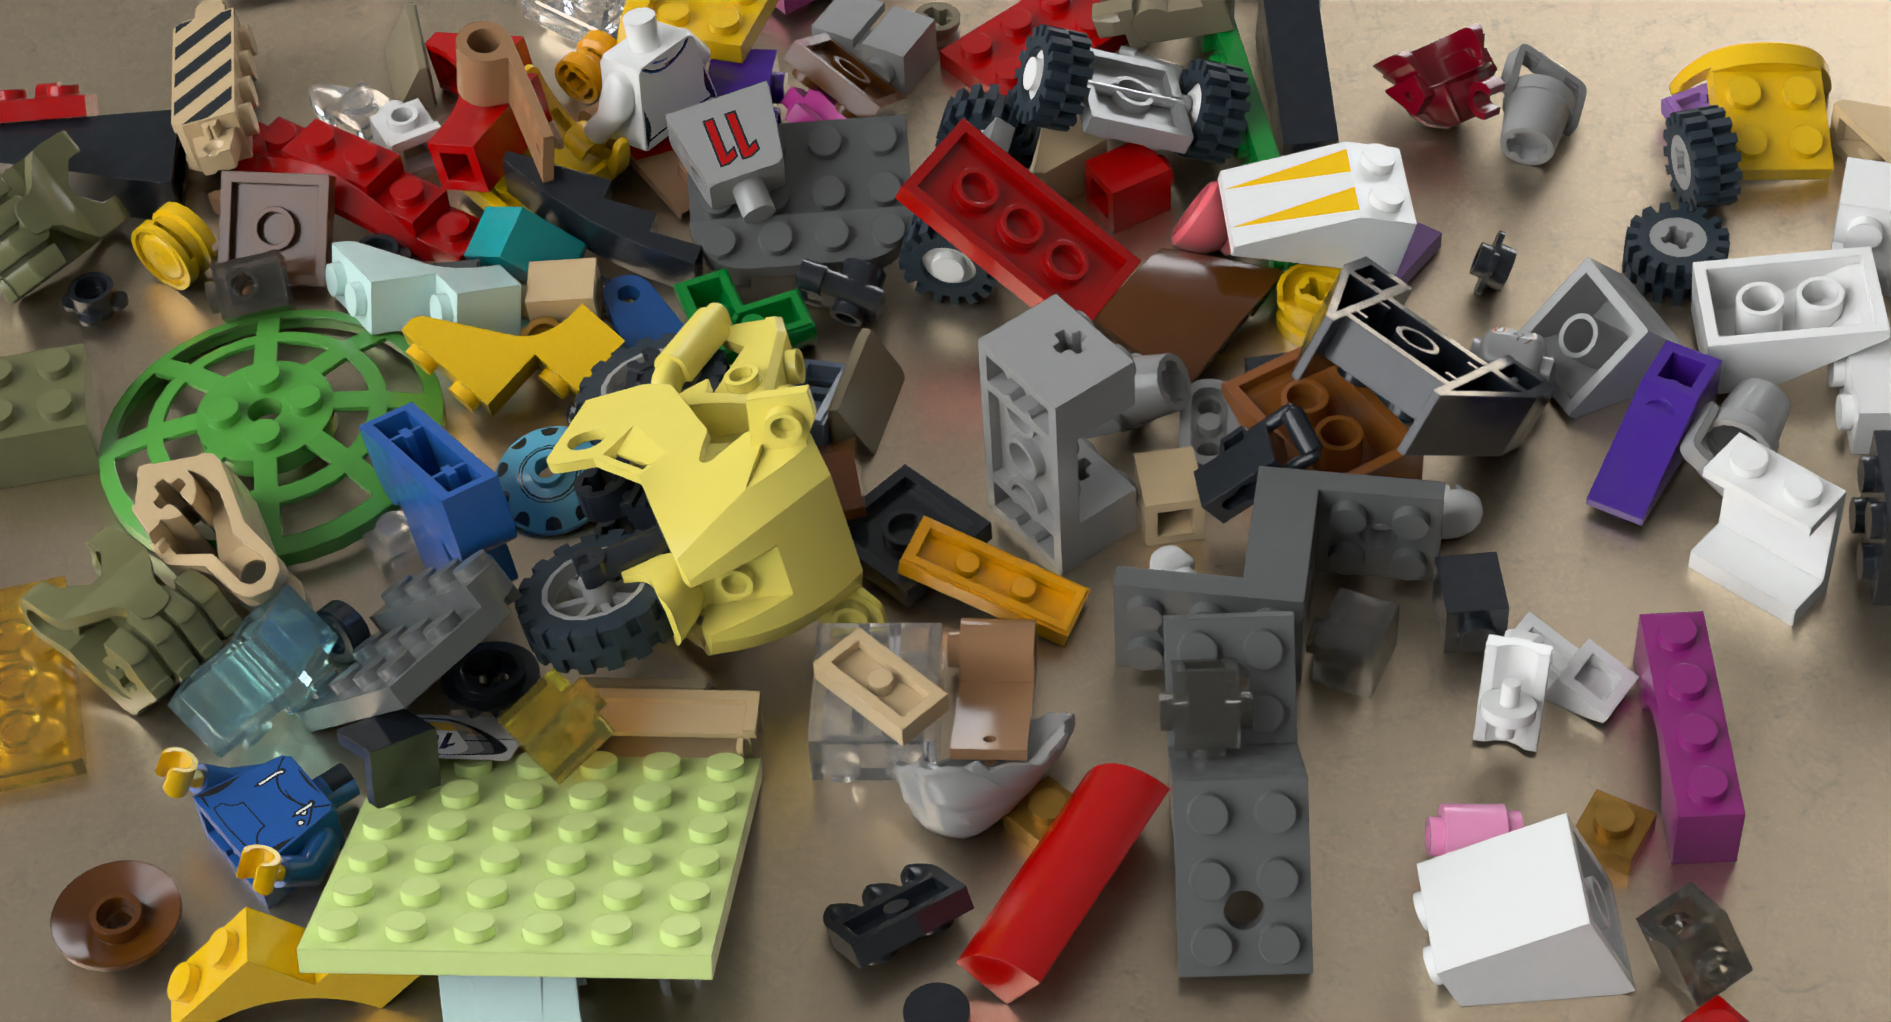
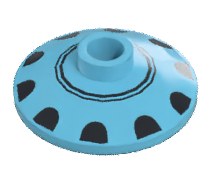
(540, 503)

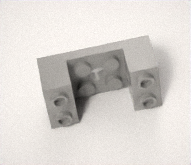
(1042, 390)

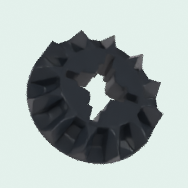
(481, 665)

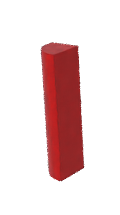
(1061, 879)

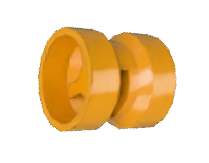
(580, 71)

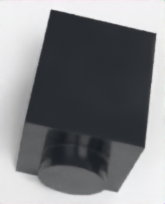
(1469, 600)

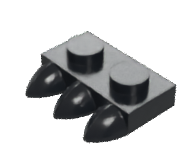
(896, 914)

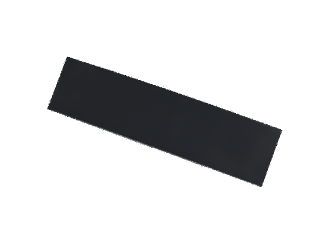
(610, 229)

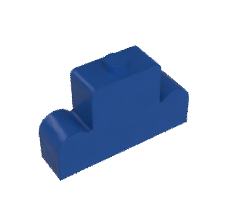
(443, 489)

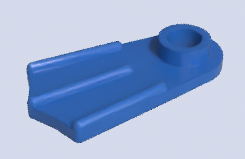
(642, 318)

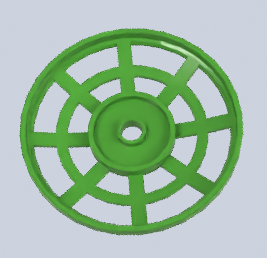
(269, 447)

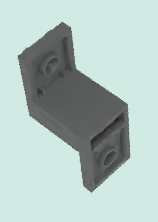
(1297, 527)
(1242, 815)

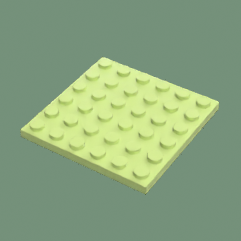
(538, 878)

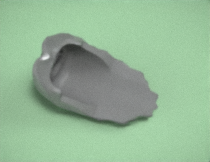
(967, 796)

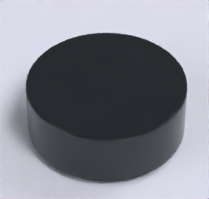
(347, 625)
(937, 1004)

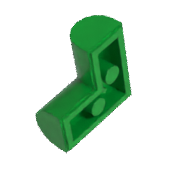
(720, 288)

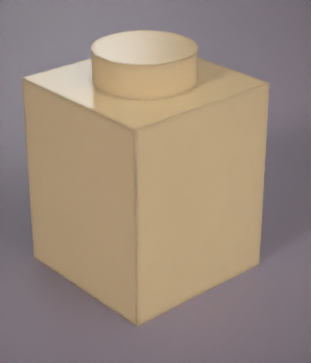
(560, 287)
(1168, 496)

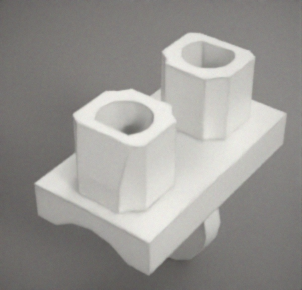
(1513, 689)

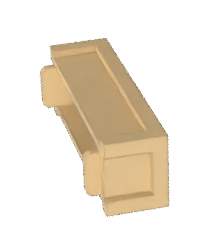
(683, 722)

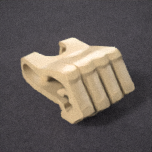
(203, 488)

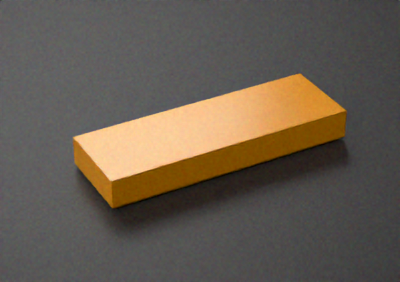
(993, 580)

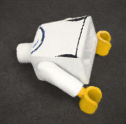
(642, 81)

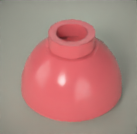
(1203, 224)

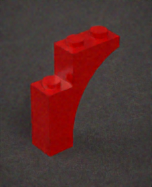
(474, 138)

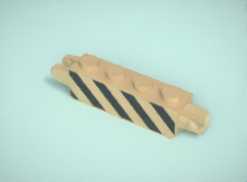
(214, 88)

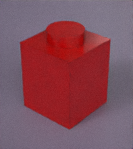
(1128, 185)

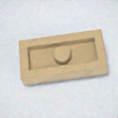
(881, 686)

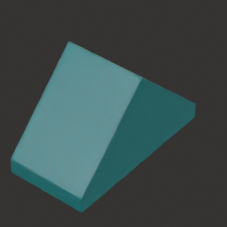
(518, 237)

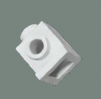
(402, 127)

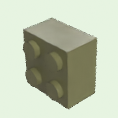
(48, 416)

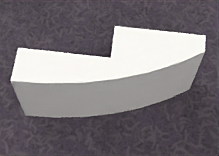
(1584, 678)

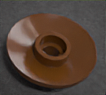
(111, 896)

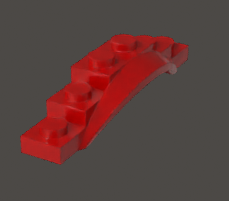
(369, 186)

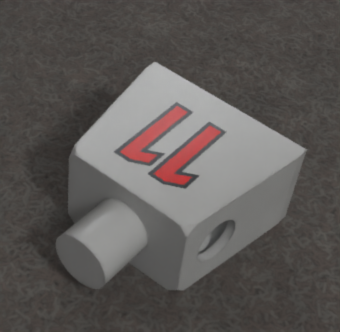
(732, 150)

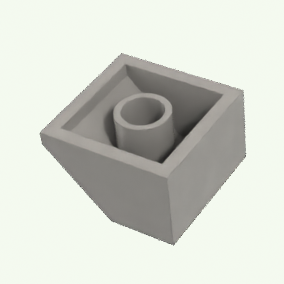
(1599, 336)

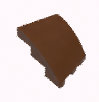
(1186, 306)

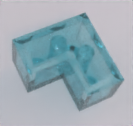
(257, 674)

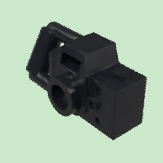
(1230, 479)

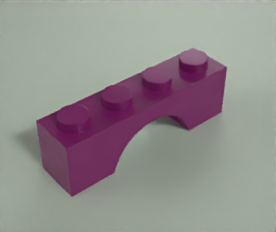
(1698, 770)

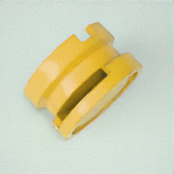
(175, 245)
(1299, 298)

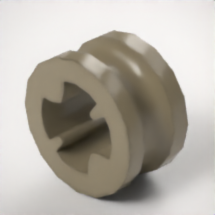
(946, 21)

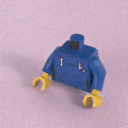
(265, 817)

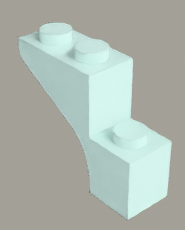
(392, 289)

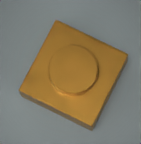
(1037, 811)
(1616, 830)

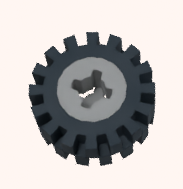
(1702, 157)
(1665, 245)

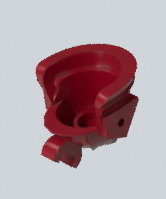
(1445, 79)

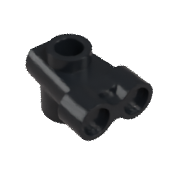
(851, 294)

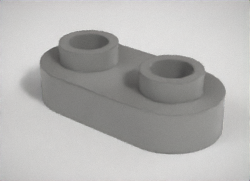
(1206, 420)

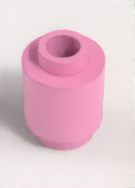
(1467, 824)

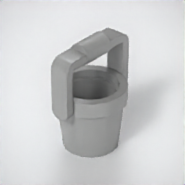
(1538, 106)
(1160, 390)
(1752, 408)

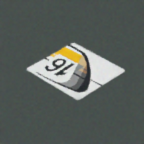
(471, 738)

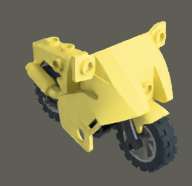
(699, 502)

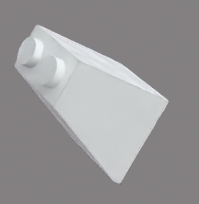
(1523, 919)

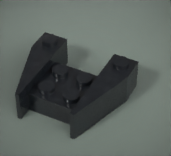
(1424, 375)

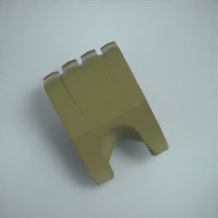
(44, 220)
(129, 625)

